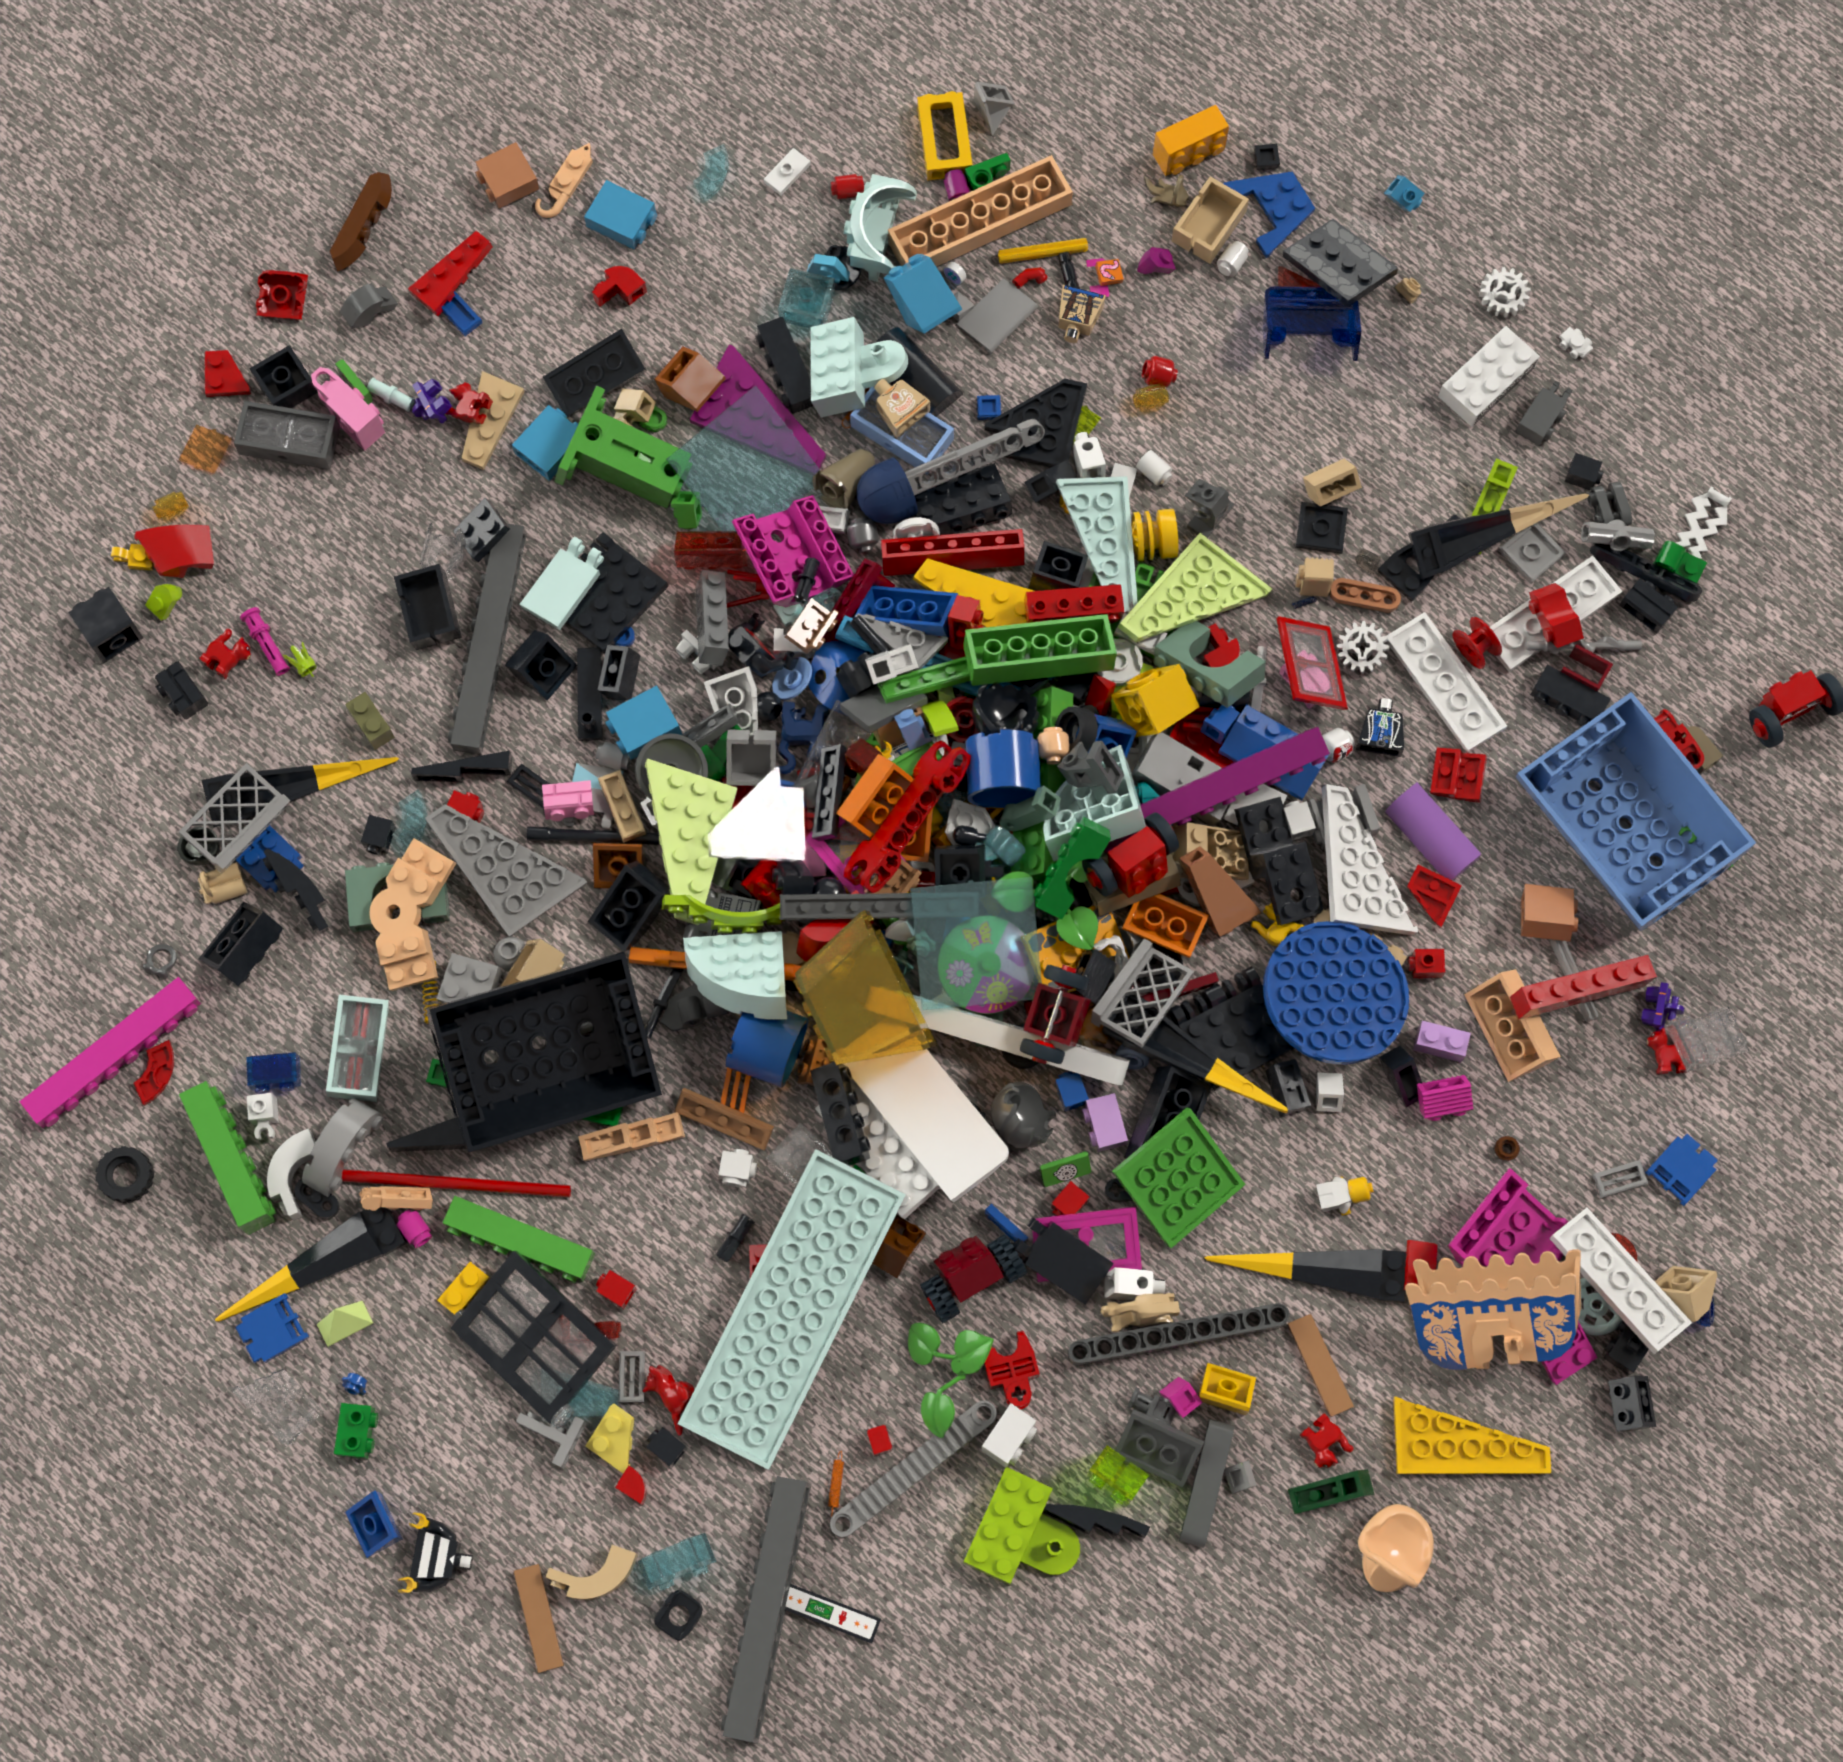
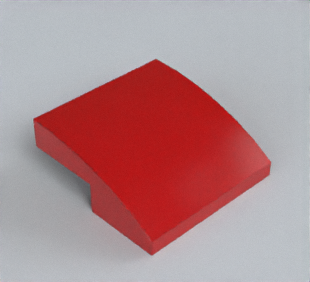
(1458, 774)

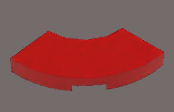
(157, 1073)

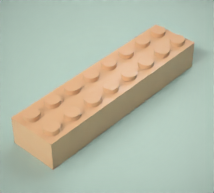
(983, 214)

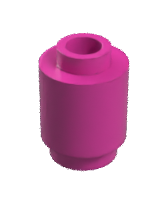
(414, 1228)

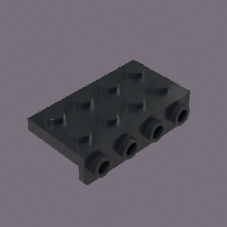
(966, 501)

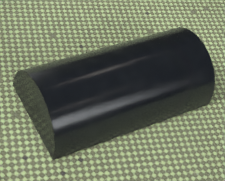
(924, 374)

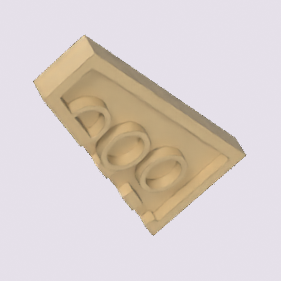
(484, 437)

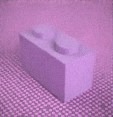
(1441, 1041)
(1105, 1122)

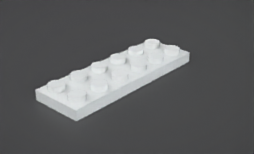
(1587, 591)
(1446, 682)
(1622, 1281)

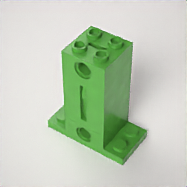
(620, 455)

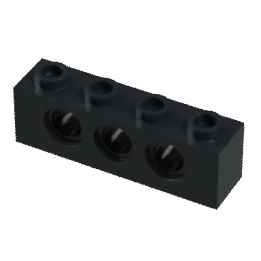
(825, 1080)

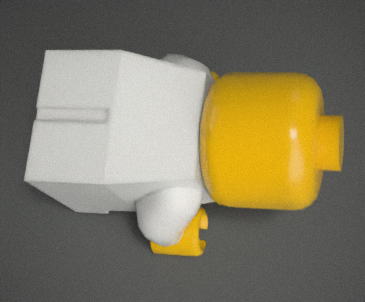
(1341, 1193)

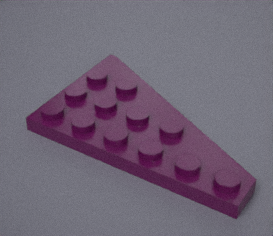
(739, 380)

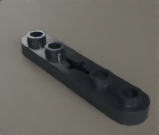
(1646, 570)

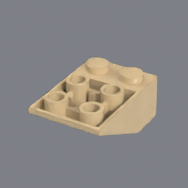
(1221, 843)

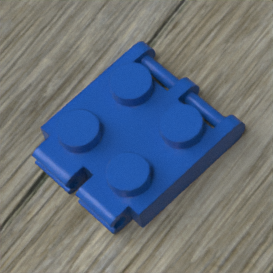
(253, 860)
(1683, 1168)
(271, 1330)

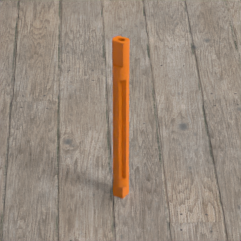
(676, 959)

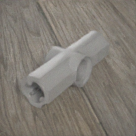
(1617, 535)

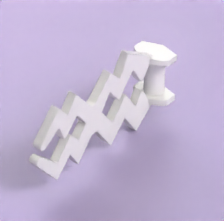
(1697, 533)

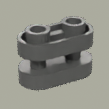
(1599, 500)

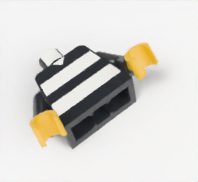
(434, 1557)

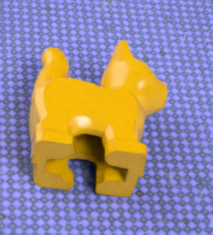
(1275, 933)

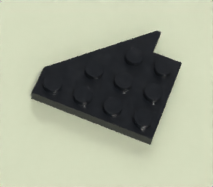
(1057, 411)

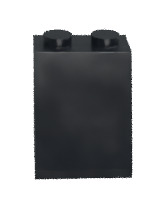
(105, 624)

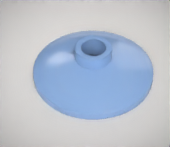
(791, 683)

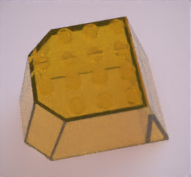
(861, 997)

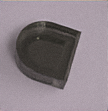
(1368, 561)

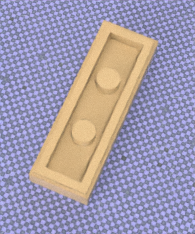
(622, 806)

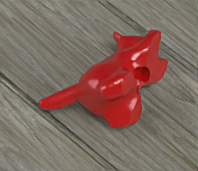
(673, 1394)

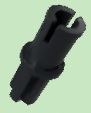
(806, 580)
(735, 1238)

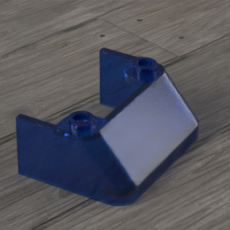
(1309, 312)

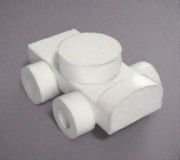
(1576, 341)

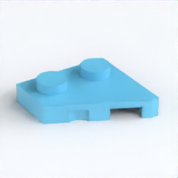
(829, 267)

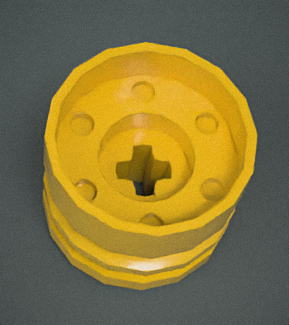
(1155, 534)

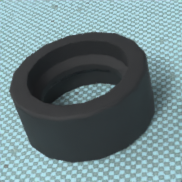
(1087, 726)

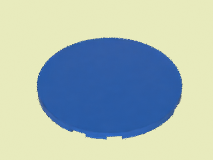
(1336, 993)

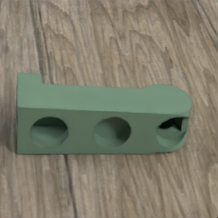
(1031, 810)

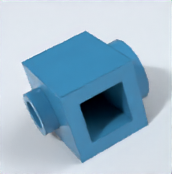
(1404, 193)

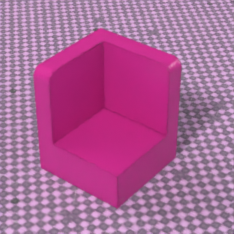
(1181, 1396)

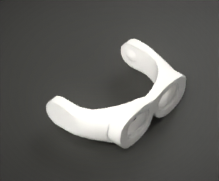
(1117, 944)

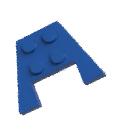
(1282, 202)

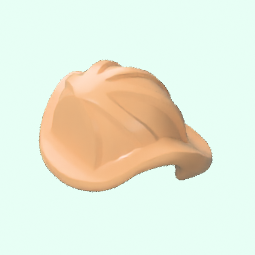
(1396, 1548)

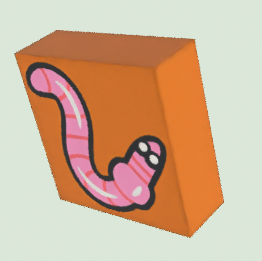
(1109, 272)

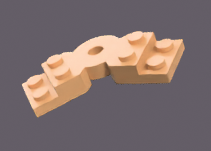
(402, 944)

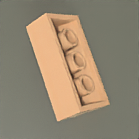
(1516, 1043)

